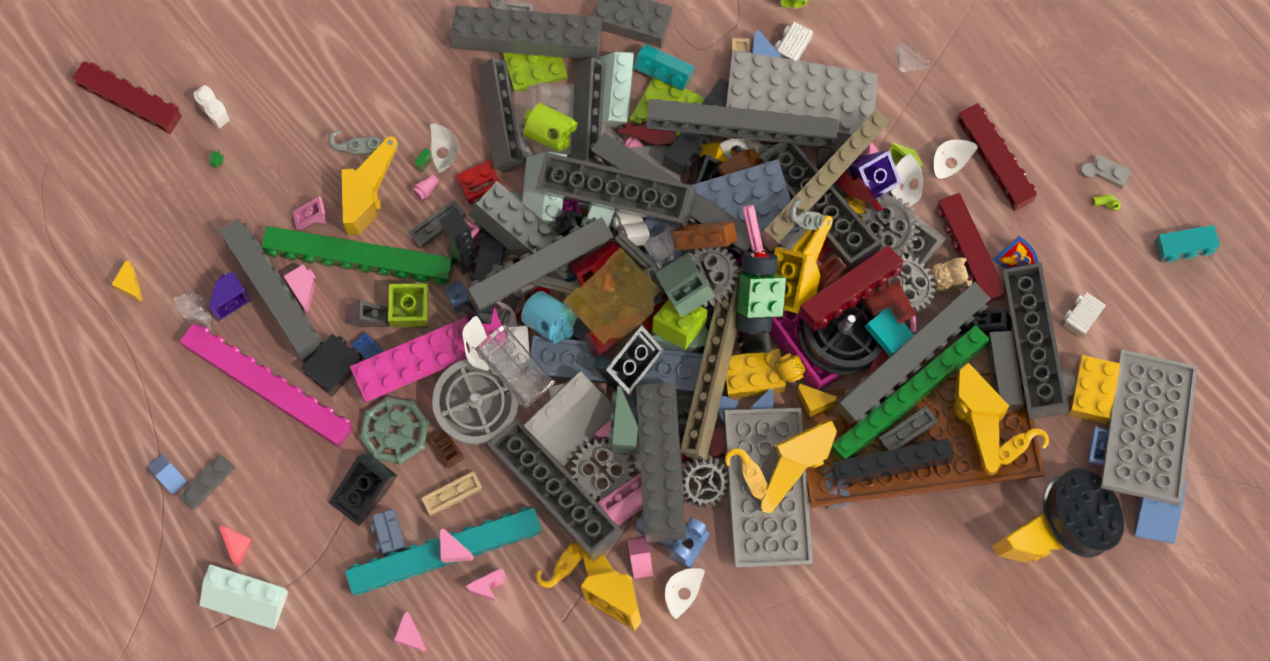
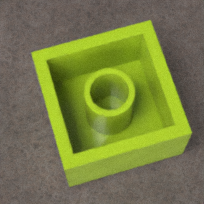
(409, 305)
(679, 329)

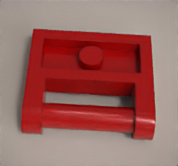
(476, 177)

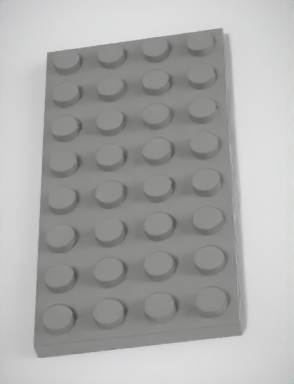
(801, 89)
(1150, 428)
(758, 536)

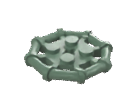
(386, 421)

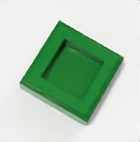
(423, 160)

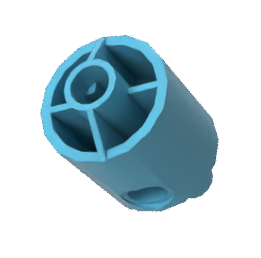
(548, 317)

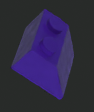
(876, 172)
(227, 296)

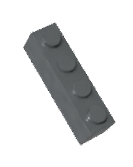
(1005, 369)

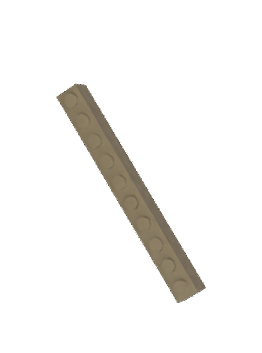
(824, 178)
(712, 377)

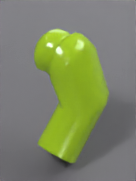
(1107, 200)

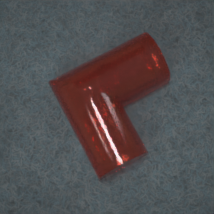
(830, 271)
(893, 297)

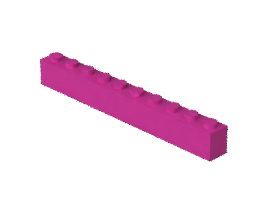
(266, 385)

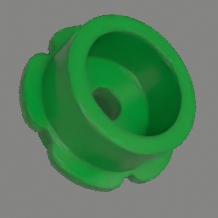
(216, 159)

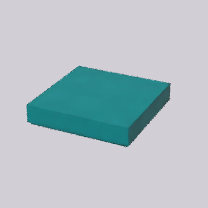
(888, 331)

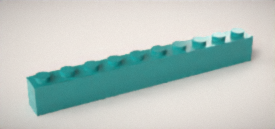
(427, 557)

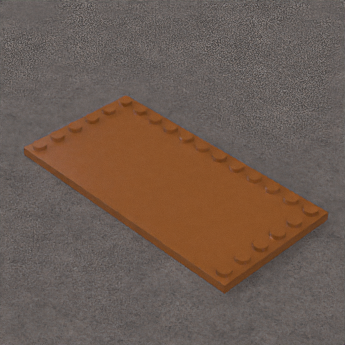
(966, 465)

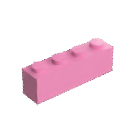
(624, 501)

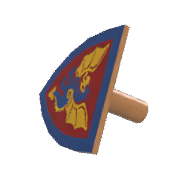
(1017, 254)

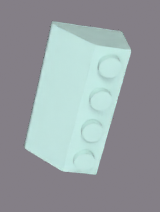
(617, 88)
(543, 205)
(242, 597)

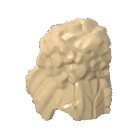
(950, 275)

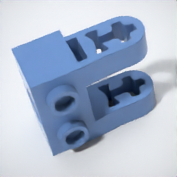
(698, 536)

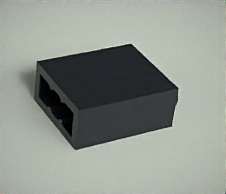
(331, 364)

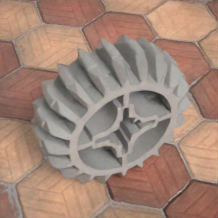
(708, 474)

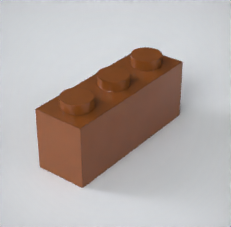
(705, 235)

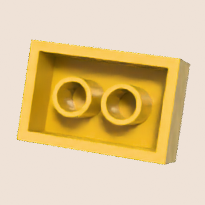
(754, 375)
(1094, 389)

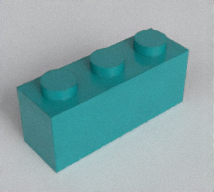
(664, 67)
(1187, 243)

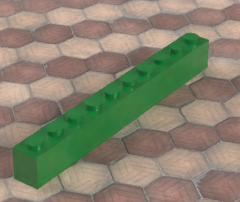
(357, 255)
(910, 395)

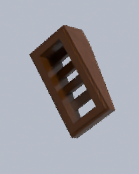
(452, 460)

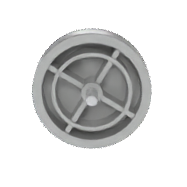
(473, 404)

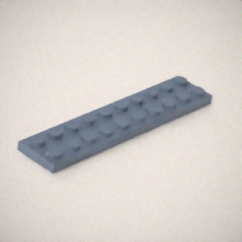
(570, 356)

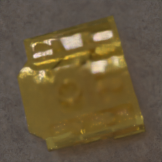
(614, 298)

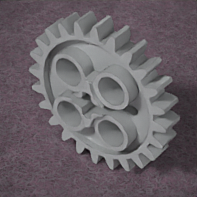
(898, 213)
(725, 267)
(915, 274)
(588, 482)

